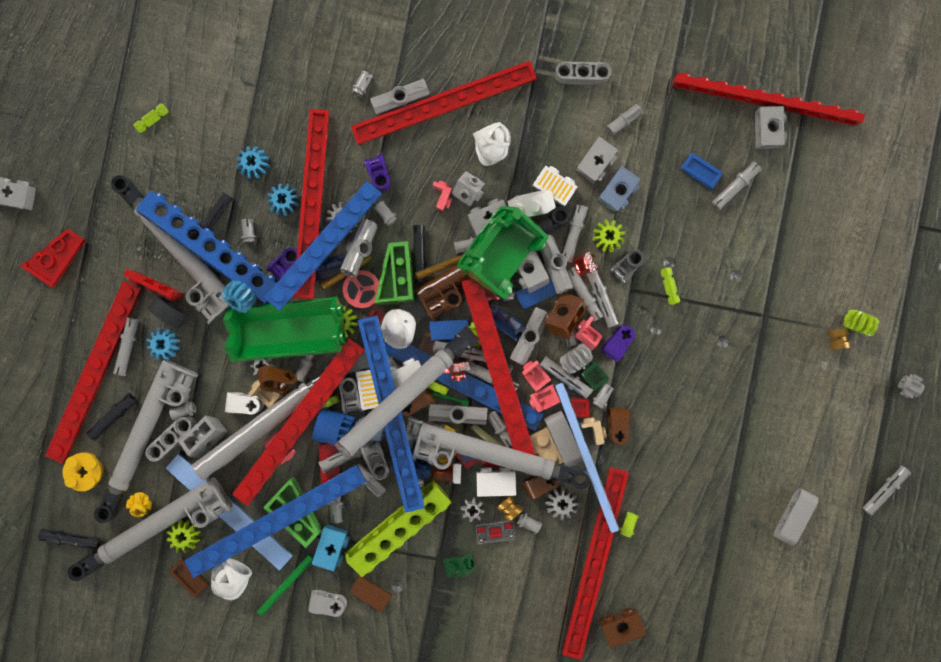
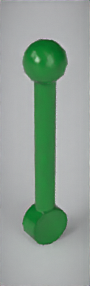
(464, 402)

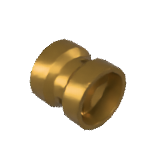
(838, 343)
(507, 506)

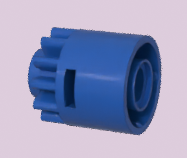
(332, 426)

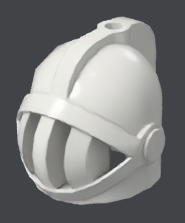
(492, 143)
(398, 328)
(230, 579)

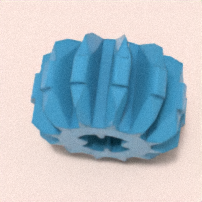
(258, 157)
(276, 202)
(239, 296)
(156, 343)

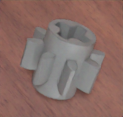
(262, 361)
(911, 386)
(467, 512)

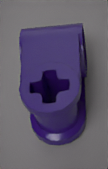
(377, 169)
(282, 263)
(616, 345)

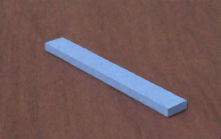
(602, 497)
(237, 518)

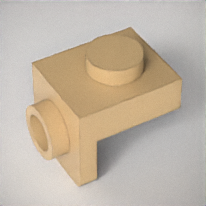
(267, 398)
(599, 433)

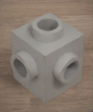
(468, 189)

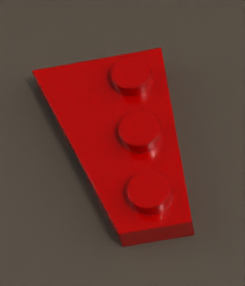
(55, 258)
(153, 285)

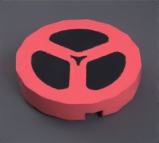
(361, 290)

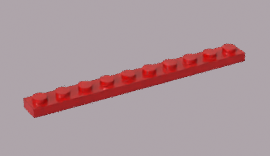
(761, 98)
(443, 103)
(312, 190)
(497, 366)
(93, 372)
(298, 422)
(594, 567)

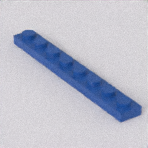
(323, 246)

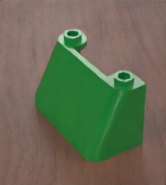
(501, 249)

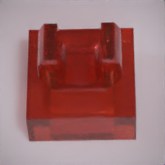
(584, 263)
(377, 311)
(456, 370)
(443, 474)

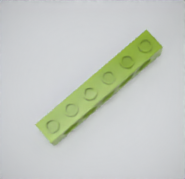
(371, 543)

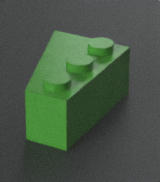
(397, 276)
(304, 529)

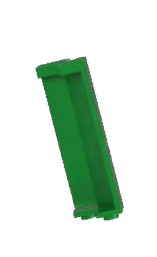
(296, 330)

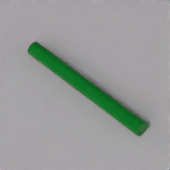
(285, 585)

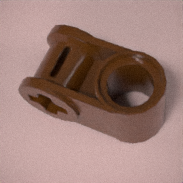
(274, 379)
(420, 402)
(619, 421)
(538, 486)

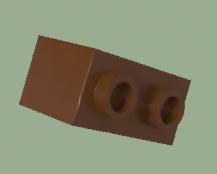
(572, 309)
(632, 631)

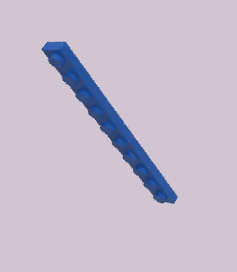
(470, 386)
(395, 429)
(275, 521)

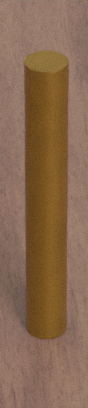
(437, 268)
(339, 276)

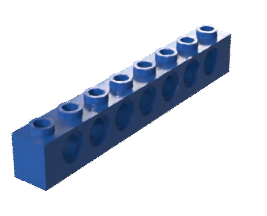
(148, 210)

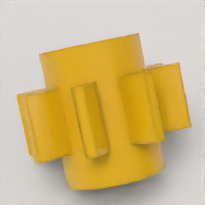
(139, 504)

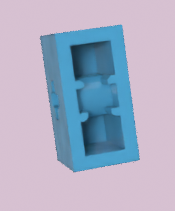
(323, 556)

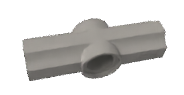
(412, 92)
(359, 248)
(557, 273)
(523, 347)
(471, 415)

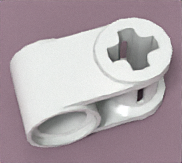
(241, 403)

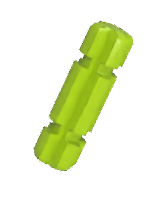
(150, 118)
(670, 286)

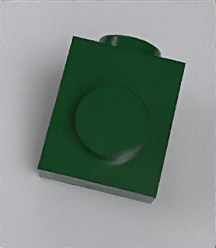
(594, 375)
(459, 565)

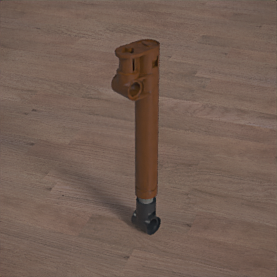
(437, 290)

